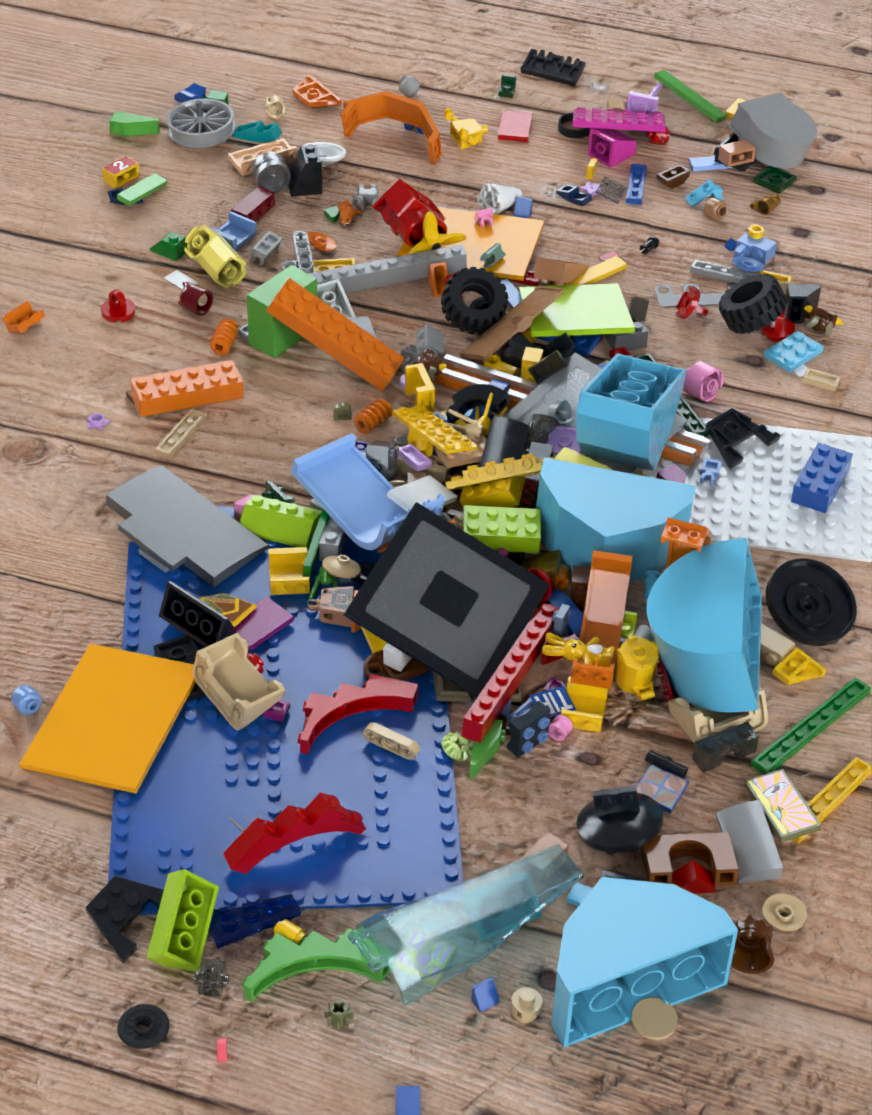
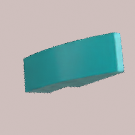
(258, 132)

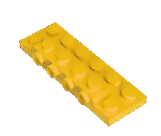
(492, 471)

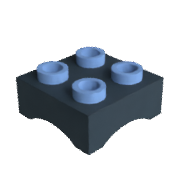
(529, 729)

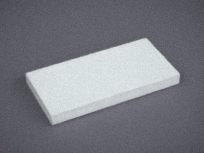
(420, 491)

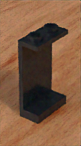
(556, 357)

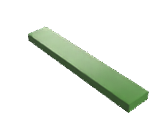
(690, 96)

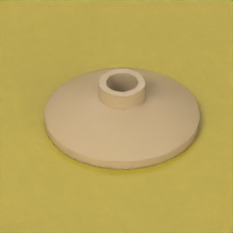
(341, 566)
(784, 905)

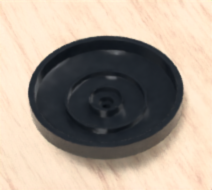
(811, 602)

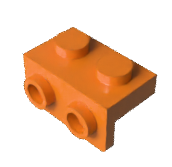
(22, 317)

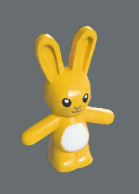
(576, 649)

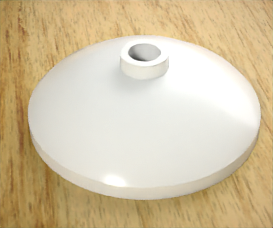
(329, 152)

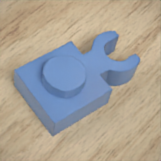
(710, 470)

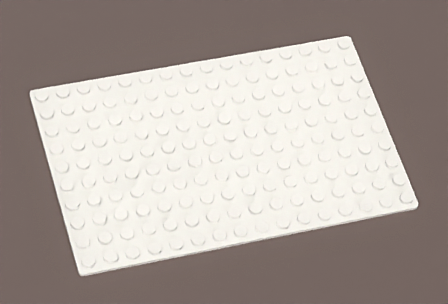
(757, 495)

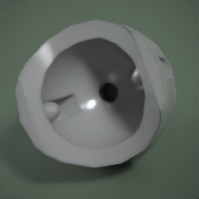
(562, 411)

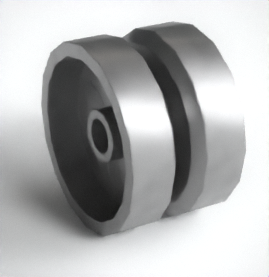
(271, 172)

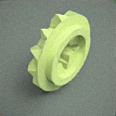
(452, 749)

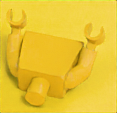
(466, 131)

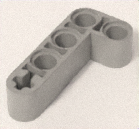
(302, 253)

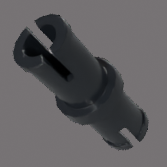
(666, 764)

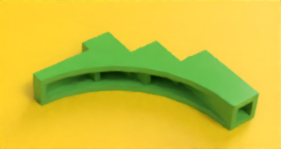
(314, 952)

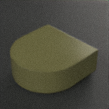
(342, 411)

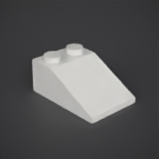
(334, 295)

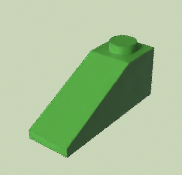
(131, 124)
(484, 751)

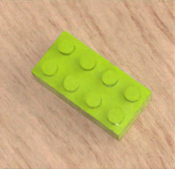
(504, 527)

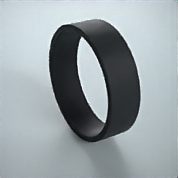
(571, 133)

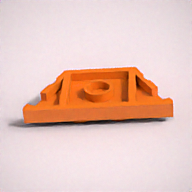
(315, 94)

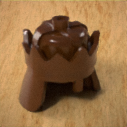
(752, 946)

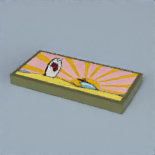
(782, 805)

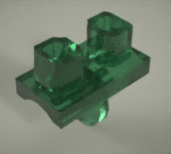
(276, 492)

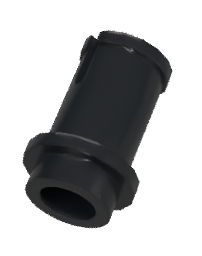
(652, 243)

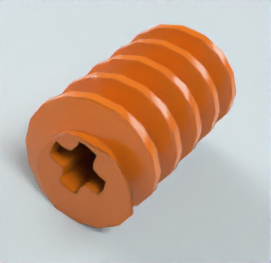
(224, 336)
(372, 416)

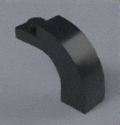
(477, 396)

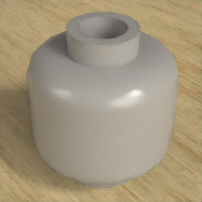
(409, 86)

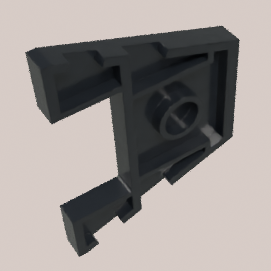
(734, 428)
(117, 907)

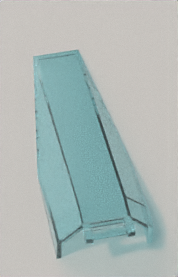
(462, 924)

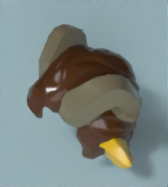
(821, 320)
(431, 363)

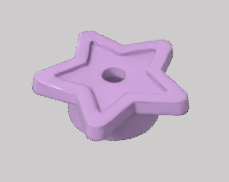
(590, 188)
(97, 421)

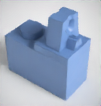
(759, 249)

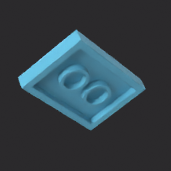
(793, 351)

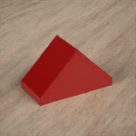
(694, 878)

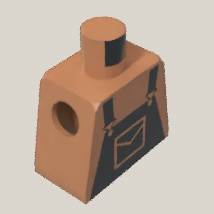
(333, 605)

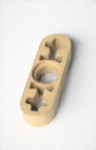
(402, 745)

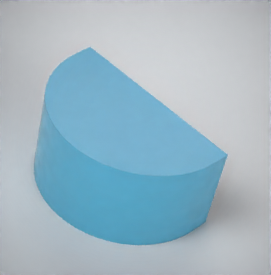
(710, 626)

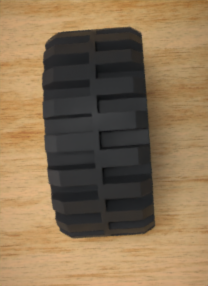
(482, 283)
(752, 303)

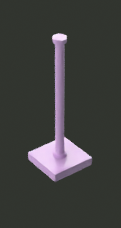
(644, 102)

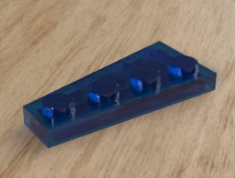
(241, 922)

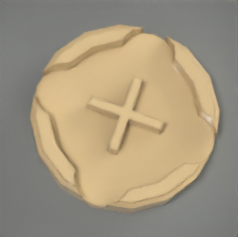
(654, 1018)

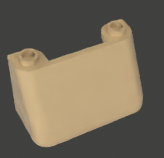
(234, 682)
(702, 723)

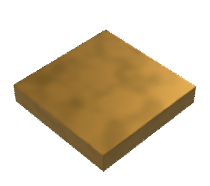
(547, 562)

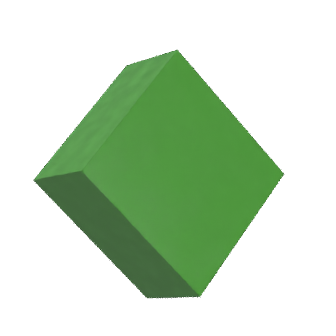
(264, 330)

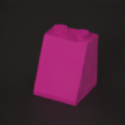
(610, 146)

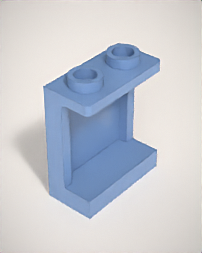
(237, 230)

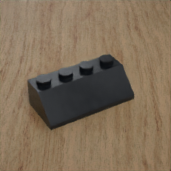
(194, 616)

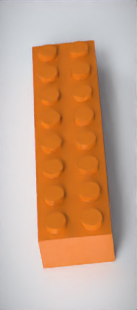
(335, 334)

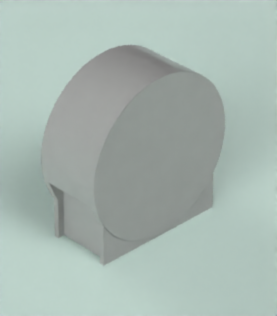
(776, 129)

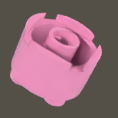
(703, 381)

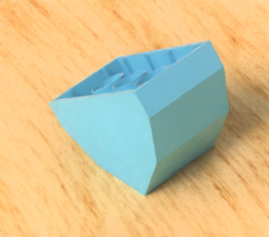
(629, 411)
(608, 512)
(635, 945)

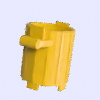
(637, 667)

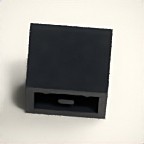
(797, 298)

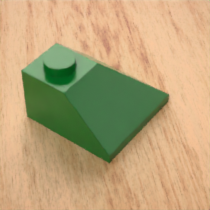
(170, 246)

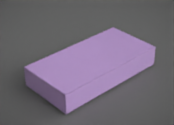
(414, 458)

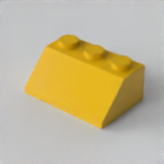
(497, 493)

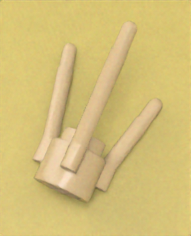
(472, 430)

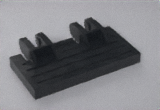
(553, 67)

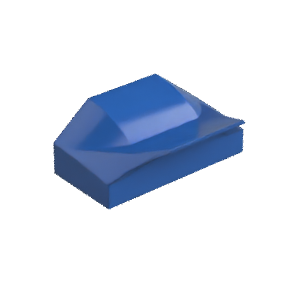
(192, 92)

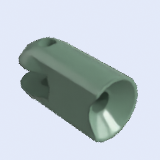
(492, 255)

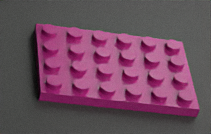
(619, 120)

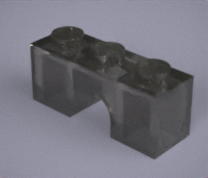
(712, 749)

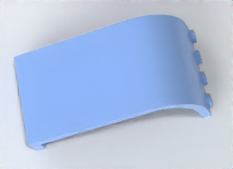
(353, 492)

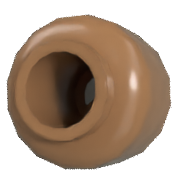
(715, 208)

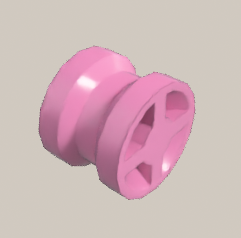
(560, 727)

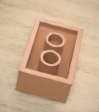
(558, 271)

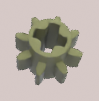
(338, 1014)

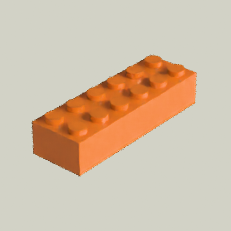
(186, 388)

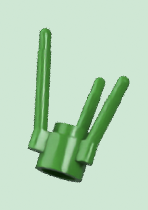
(325, 578)

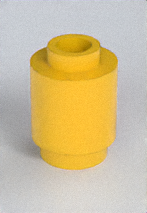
(290, 931)

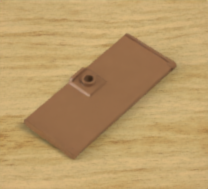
(514, 321)

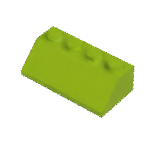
(280, 521)
(182, 921)

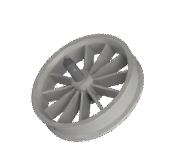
(201, 123)

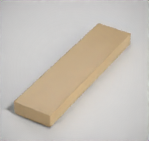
(180, 433)

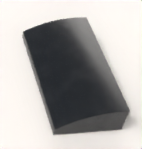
(504, 440)

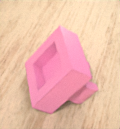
(484, 216)

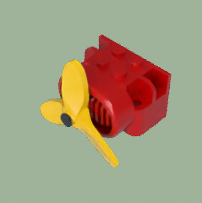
(415, 218)

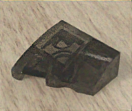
(540, 428)

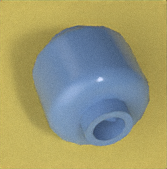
(26, 699)

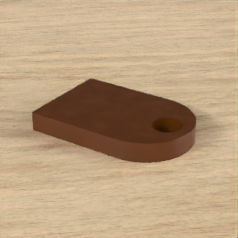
(375, 662)

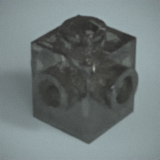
(211, 977)

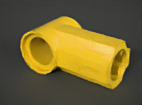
(494, 363)

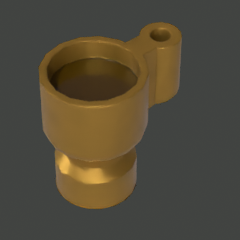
(766, 204)

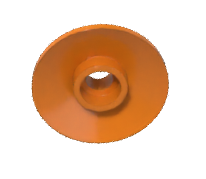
(321, 241)

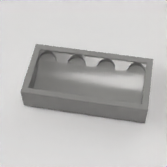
(751, 842)

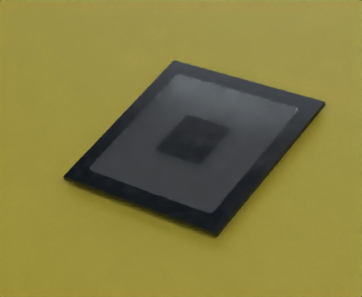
(447, 600)

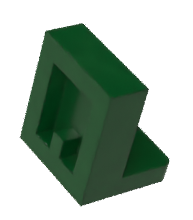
(507, 86)

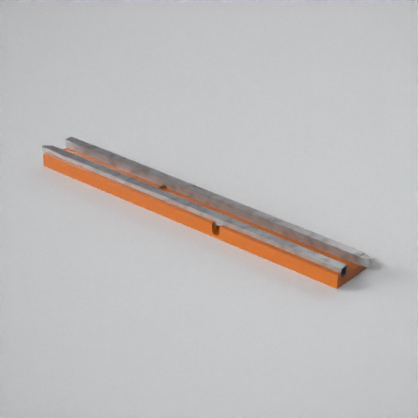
(681, 447)

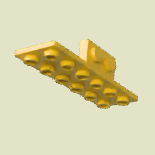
(429, 430)

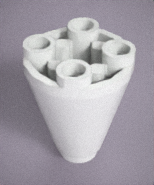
(498, 197)

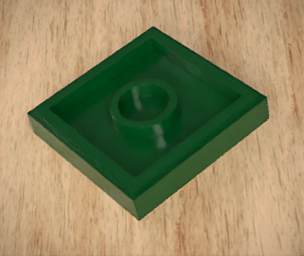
(774, 179)

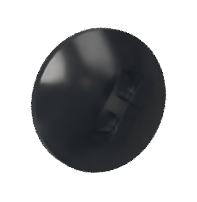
(619, 820)

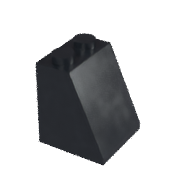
(306, 172)

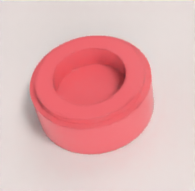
(222, 1050)

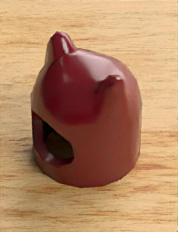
(189, 298)

